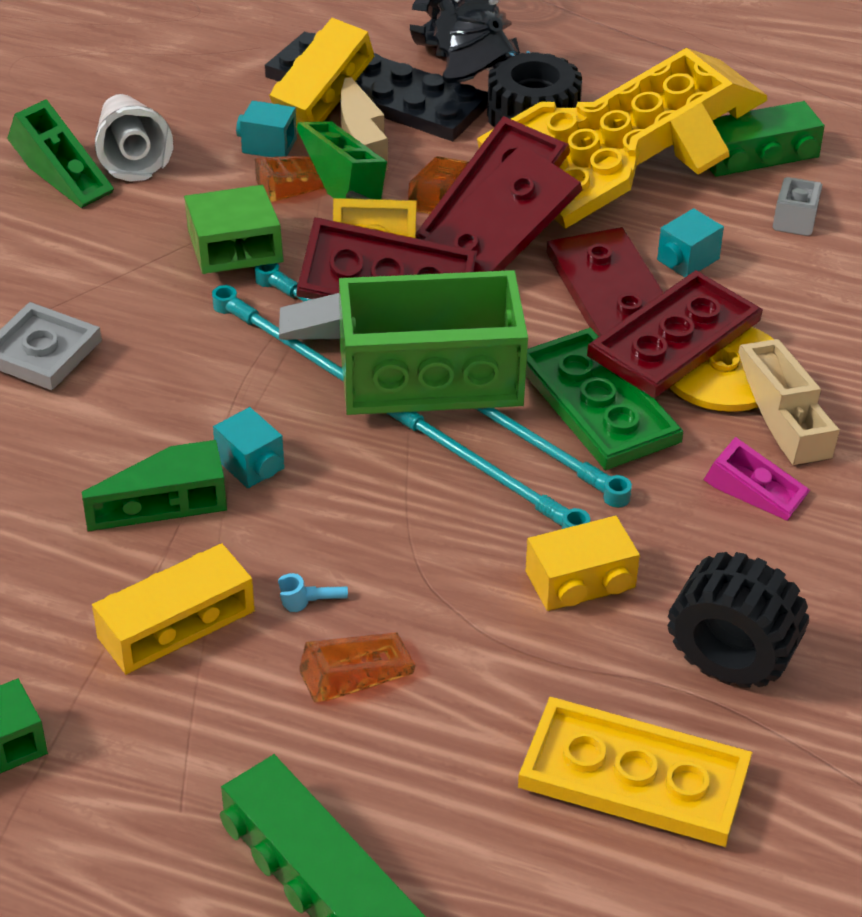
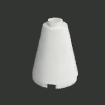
(132, 139)

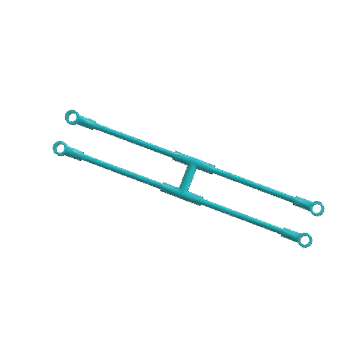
(615, 488)

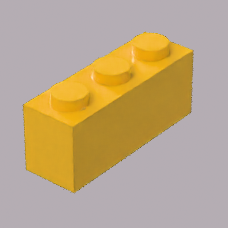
(319, 73)
(173, 608)

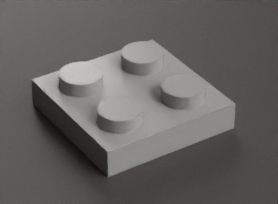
(45, 345)

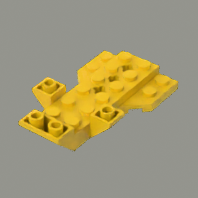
(640, 119)

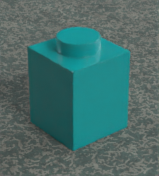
(267, 129)
(690, 242)
(249, 447)

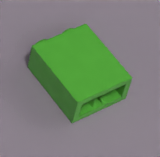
(233, 229)

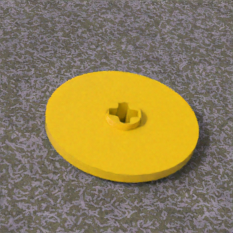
(721, 379)

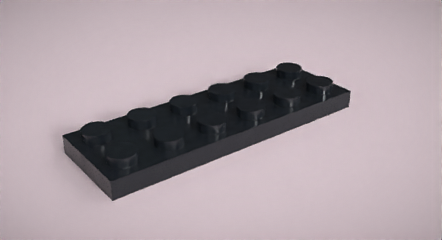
(403, 92)

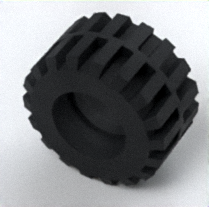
(530, 79)
(738, 620)

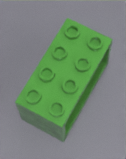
(432, 342)

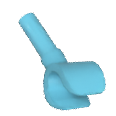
(296, 596)

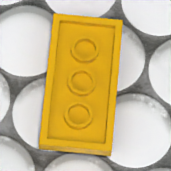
(636, 771)

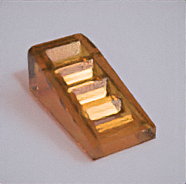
(287, 176)
(433, 182)
(329, 678)

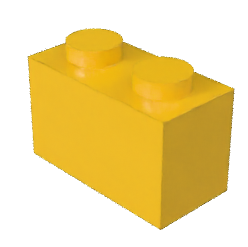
(582, 563)

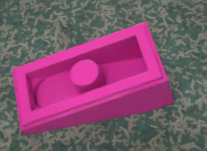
(755, 480)

